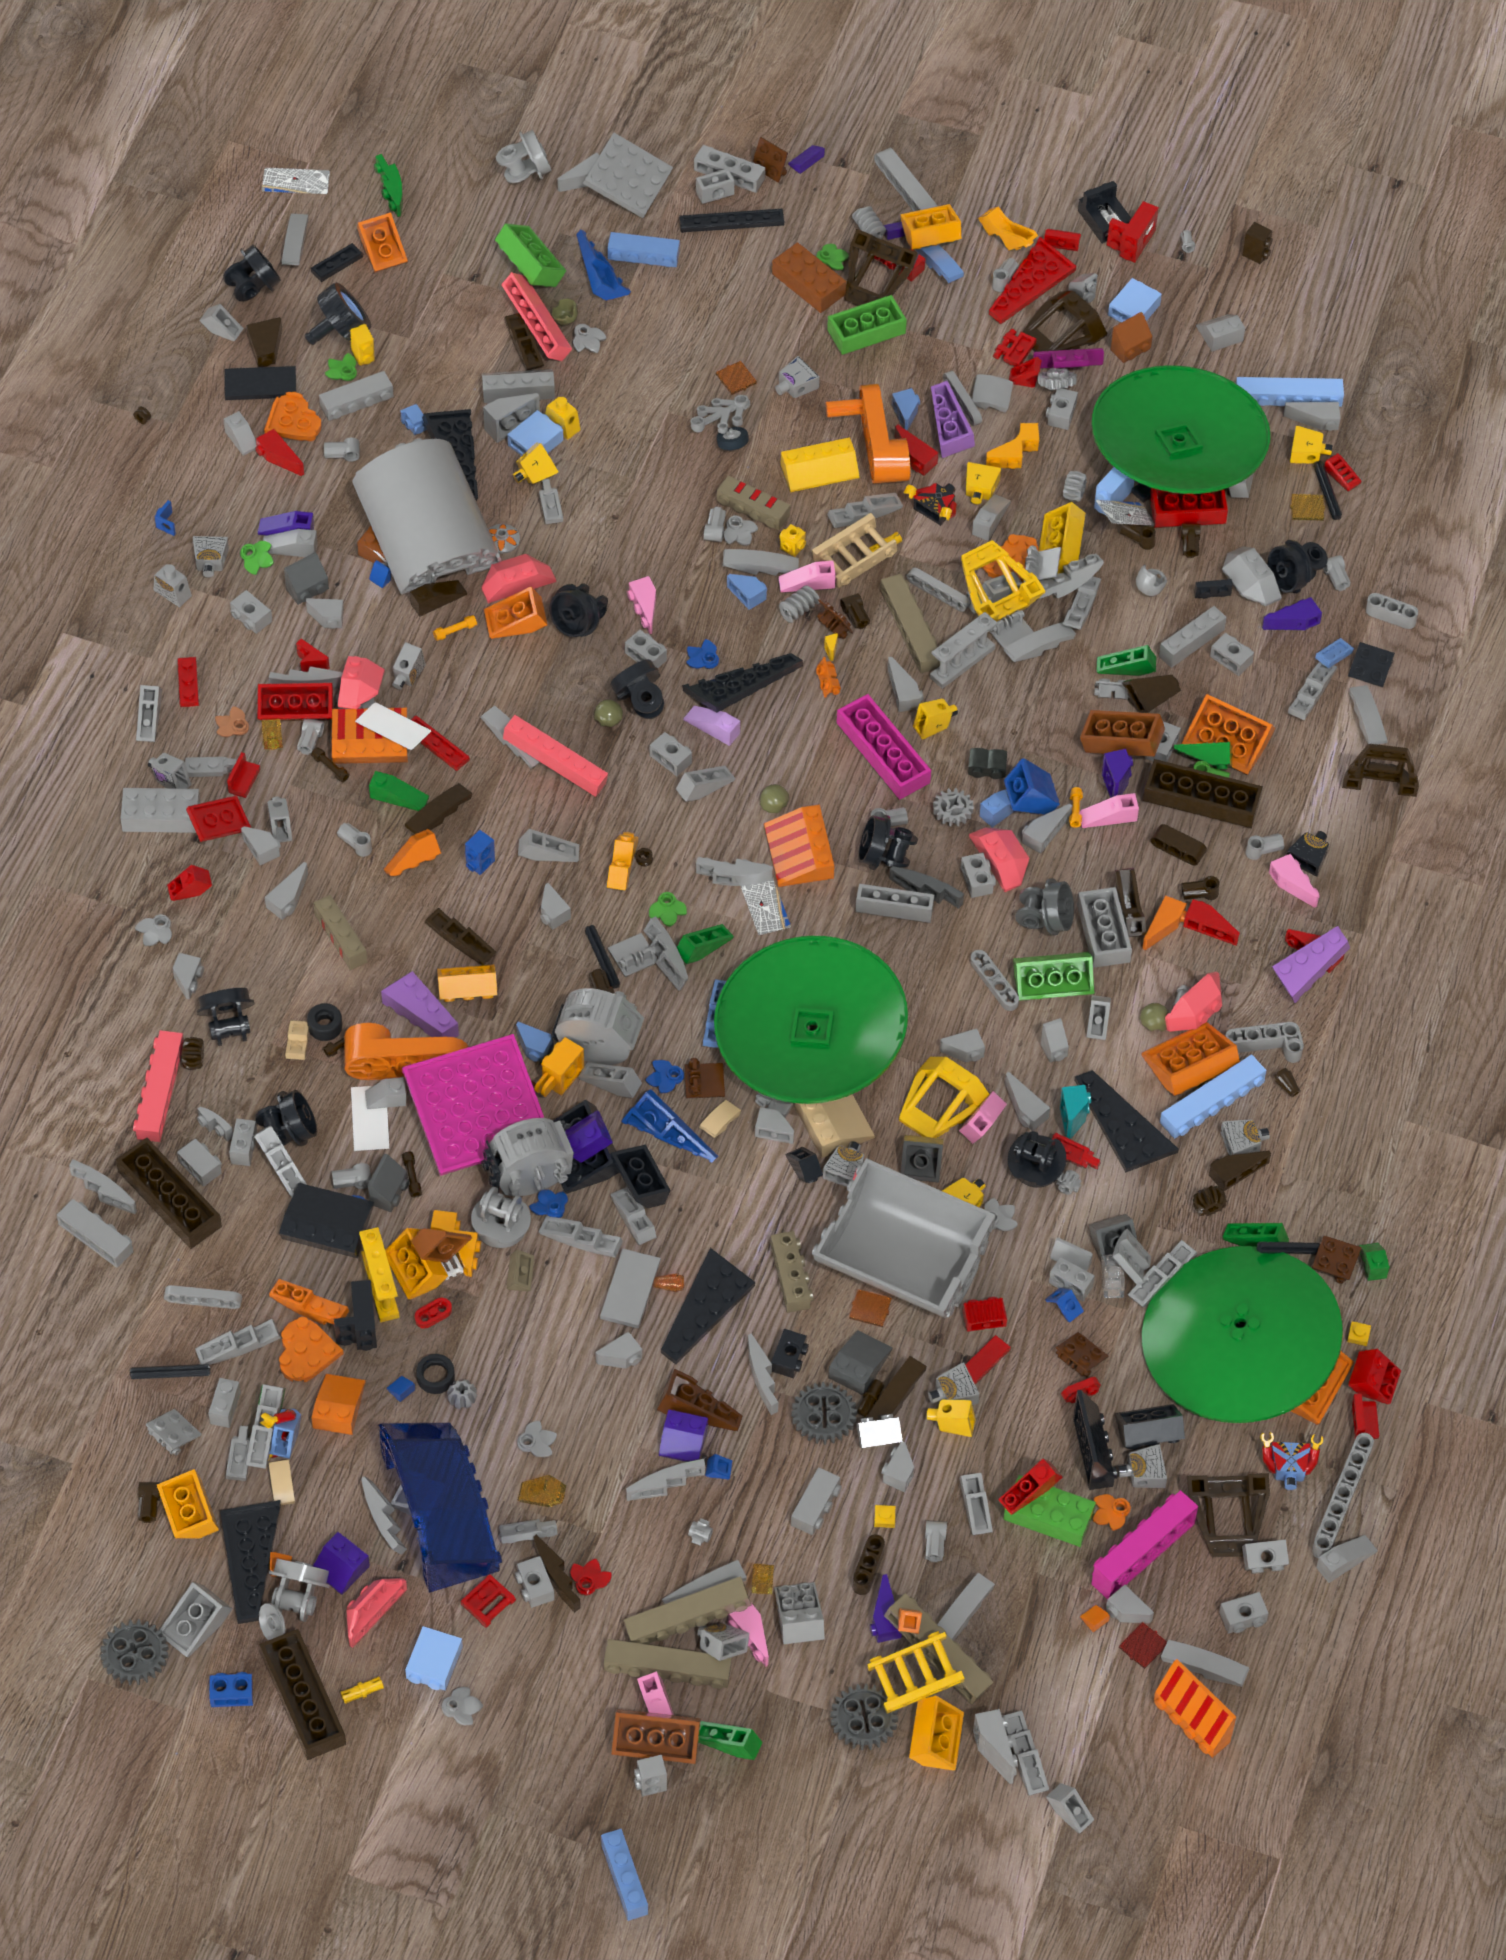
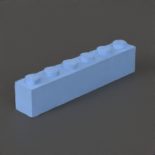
(1281, 390)
(1213, 1096)

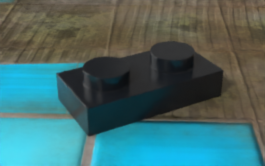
(1213, 588)

